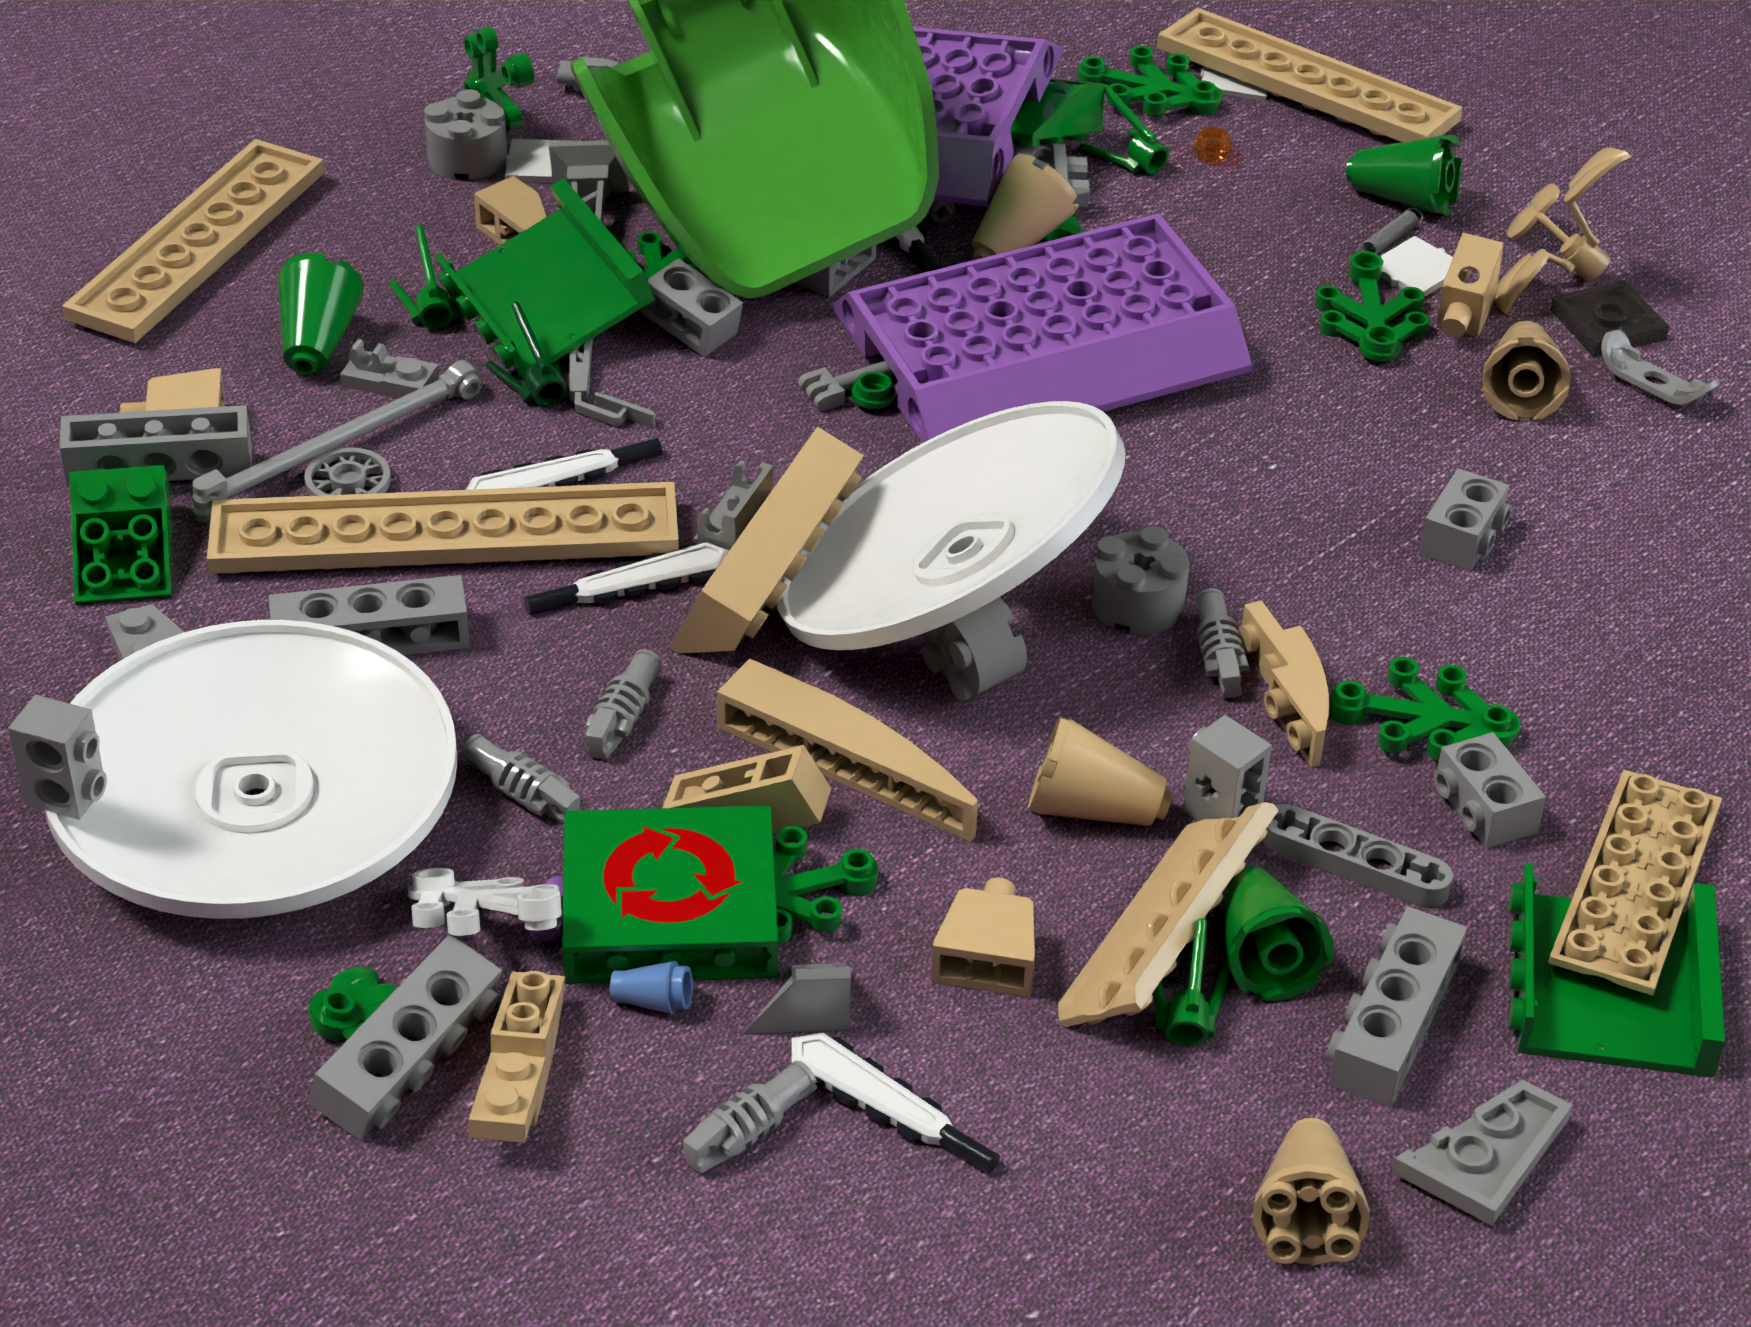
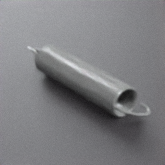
(1391, 232)

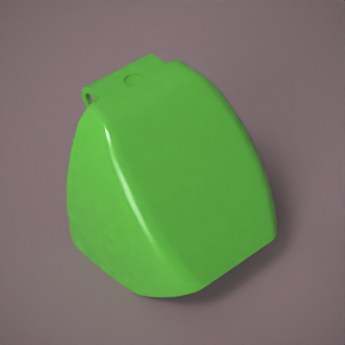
(772, 131)

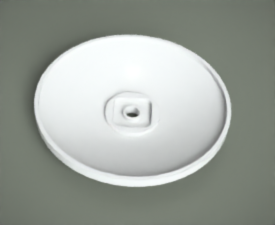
(954, 525)
(312, 713)

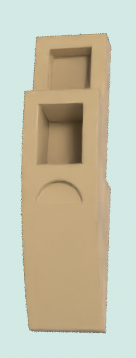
(1295, 679)
(519, 1058)

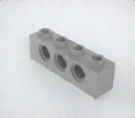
(180, 439)
(401, 614)
(449, 975)
(1396, 1007)

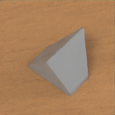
(809, 1001)

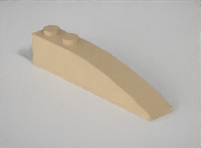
(844, 744)

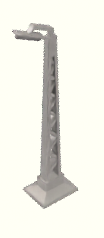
(593, 174)

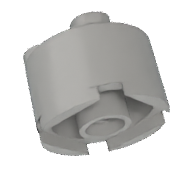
(465, 136)
(1140, 581)
(976, 650)

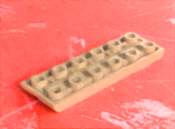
(1636, 882)
(1163, 917)

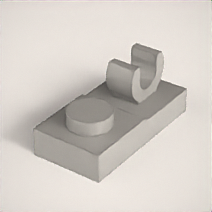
(386, 374)

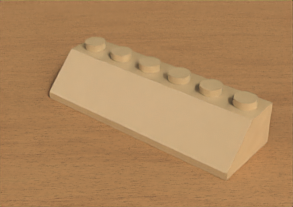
(771, 547)

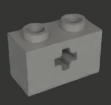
(1225, 771)

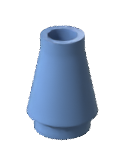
(655, 987)

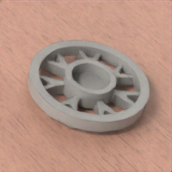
(347, 475)

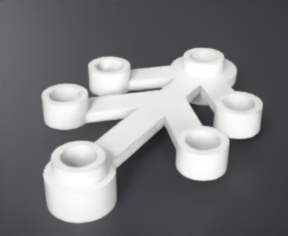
(436, 888)

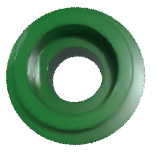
(873, 390)

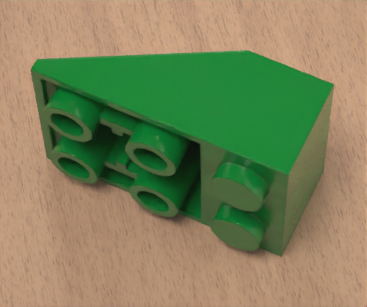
(1065, 112)
(121, 534)

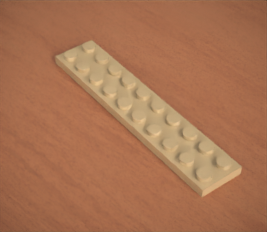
(442, 527)

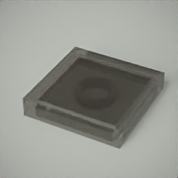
(1607, 308)

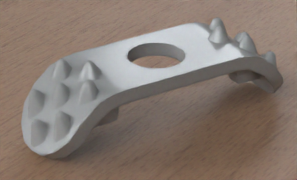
(1627, 364)

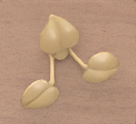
(1579, 252)

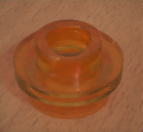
(1213, 144)

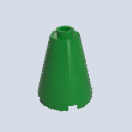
(1410, 173)
(315, 309)
(1272, 937)

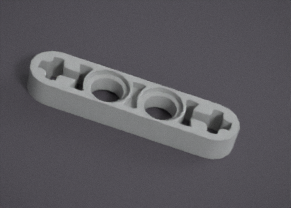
(1359, 849)

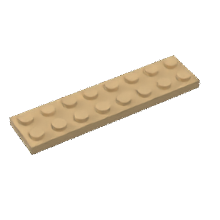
(1309, 77)
(193, 241)

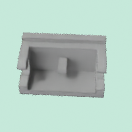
(736, 507)

